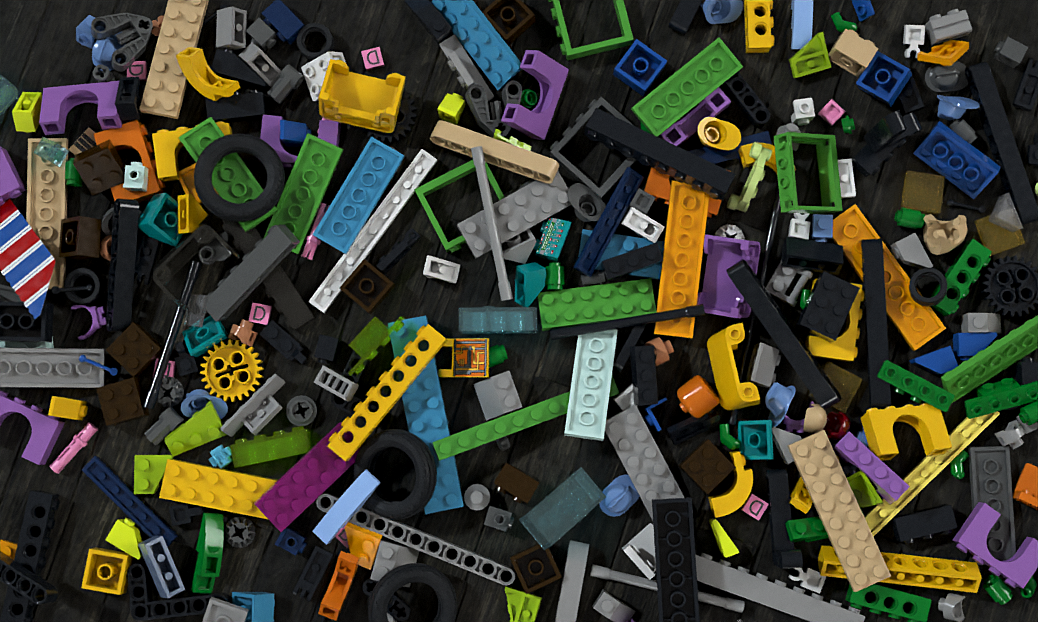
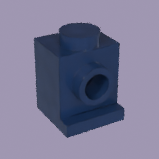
(289, 533)

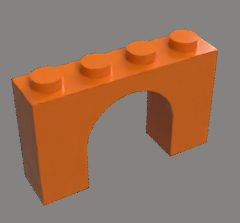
(133, 136)
(659, 187)

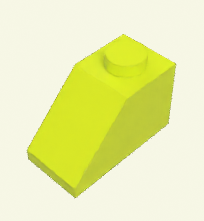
(451, 108)
(27, 112)
(126, 537)

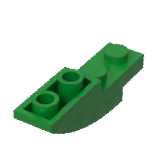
(806, 529)
(210, 553)

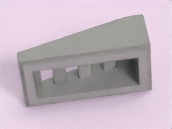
(350, 385)

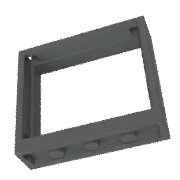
(571, 132)

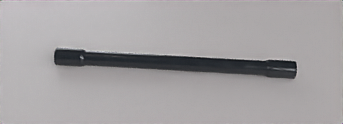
(687, 312)
(153, 391)

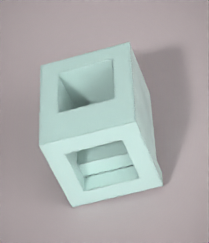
(140, 182)

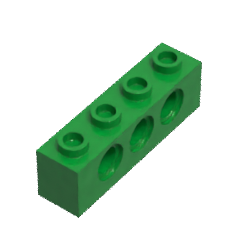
(980, 257)
(918, 610)

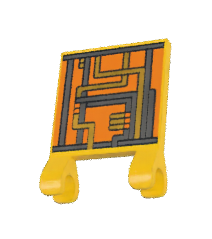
(469, 358)

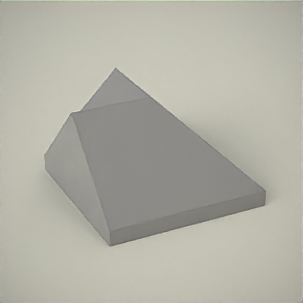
(519, 247)

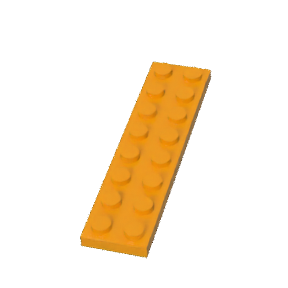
(682, 257)
(913, 321)

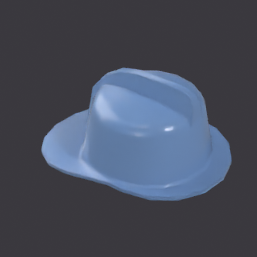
(722, 10)
(103, 50)
(954, 107)
(198, 399)
(778, 401)
(619, 496)

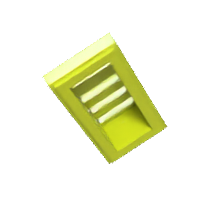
(724, 542)

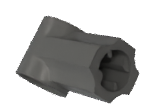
(288, 80)
(167, 422)

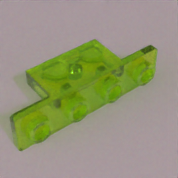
(371, 339)

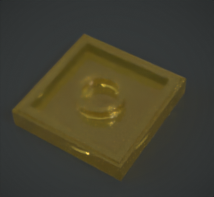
(923, 192)
(997, 238)
(844, 382)

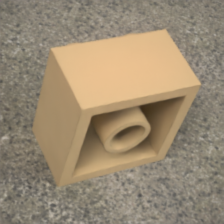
(852, 52)

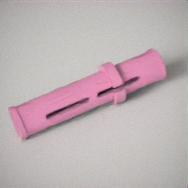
(312, 241)
(79, 440)

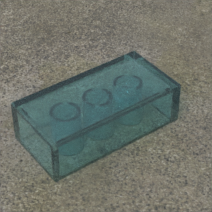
(498, 320)
(562, 508)

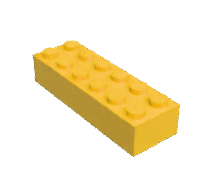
(214, 487)

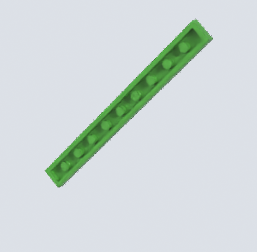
(506, 425)

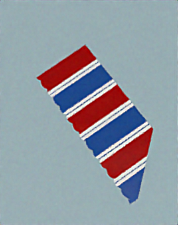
(24, 259)

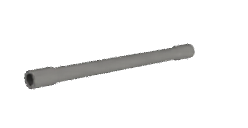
(479, 163)
(606, 573)

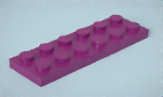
(304, 482)

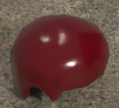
(837, 425)

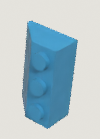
(259, 604)

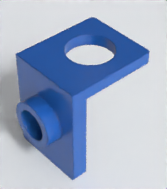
(650, 418)

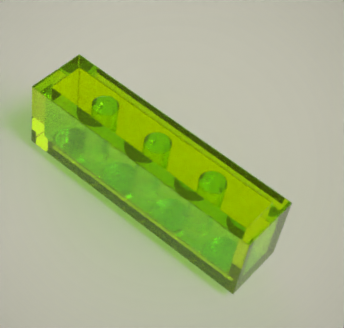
(271, 448)

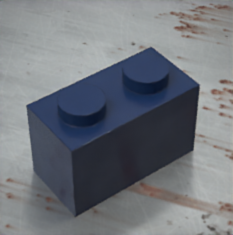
(283, 21)

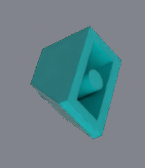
(529, 282)

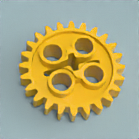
(237, 387)

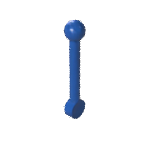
(82, 358)

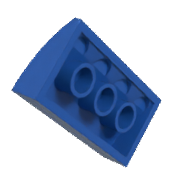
(957, 160)

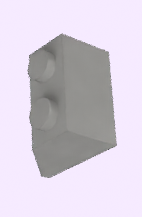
(762, 365)
(497, 395)
(391, 556)

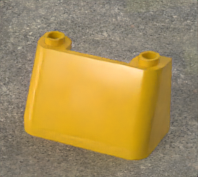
(360, 98)
(730, 391)

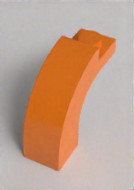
(339, 585)

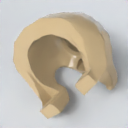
(944, 236)

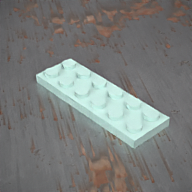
(591, 385)

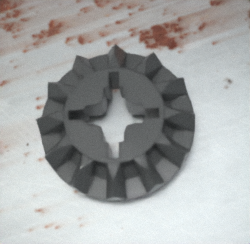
(176, 393)
(293, 407)
(248, 534)

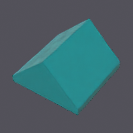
(204, 338)
(755, 439)

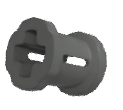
(102, 76)

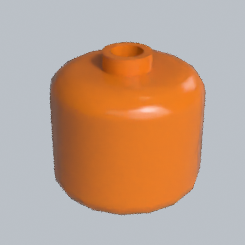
(697, 397)

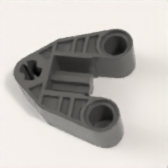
(118, 22)
(480, 108)

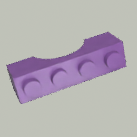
(688, 126)

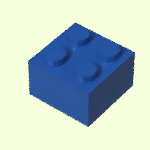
(639, 67)
(884, 78)

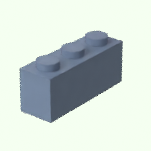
(161, 566)

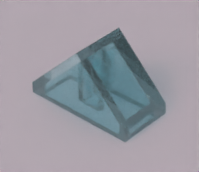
(51, 151)

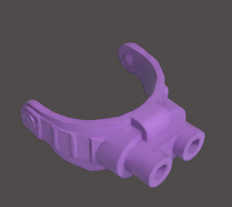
(97, 317)
(793, 424)

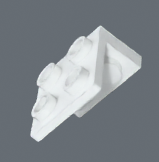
(315, 72)
(642, 551)

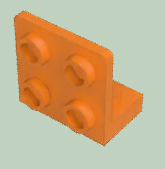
(1027, 486)

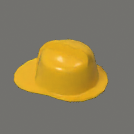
(718, 134)

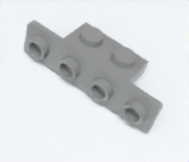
(464, 67)
(257, 409)

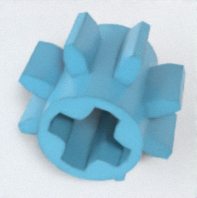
(220, 456)

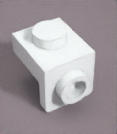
(803, 111)

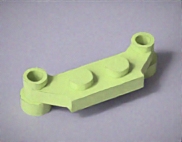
(757, 174)

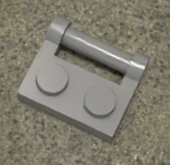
(781, 280)

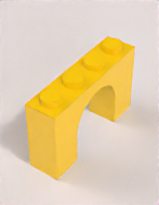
(168, 146)
(844, 347)
(924, 418)

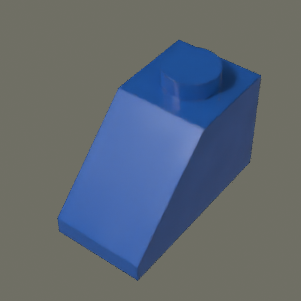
(293, 133)
(969, 344)
(937, 361)

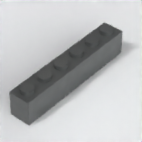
(251, 272)

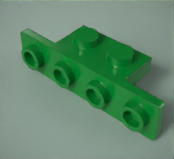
(915, 386)
(1000, 396)

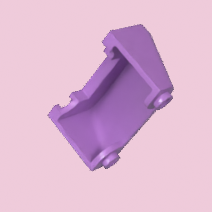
(718, 291)

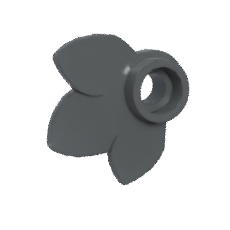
(218, 251)

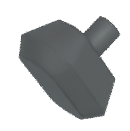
(503, 443)

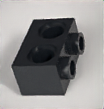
(129, 98)

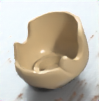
(815, 419)

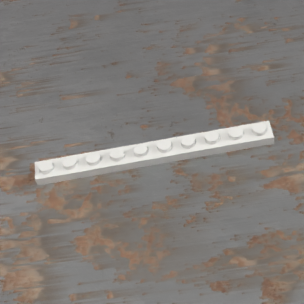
(373, 229)

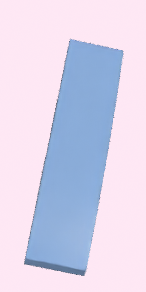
(801, 22)
(346, 506)

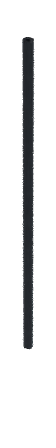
(762, 276)

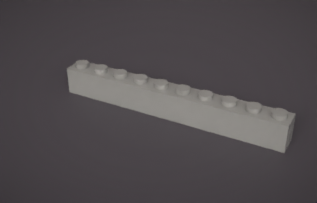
(772, 594)

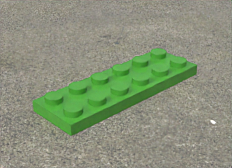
(687, 87)
(230, 175)
(306, 187)
(595, 303)
(992, 360)

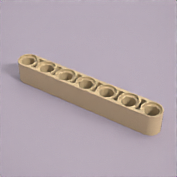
(495, 151)

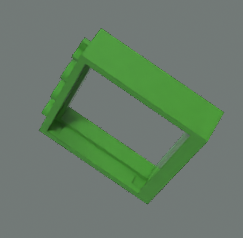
(561, 31)
(827, 172)
(442, 181)

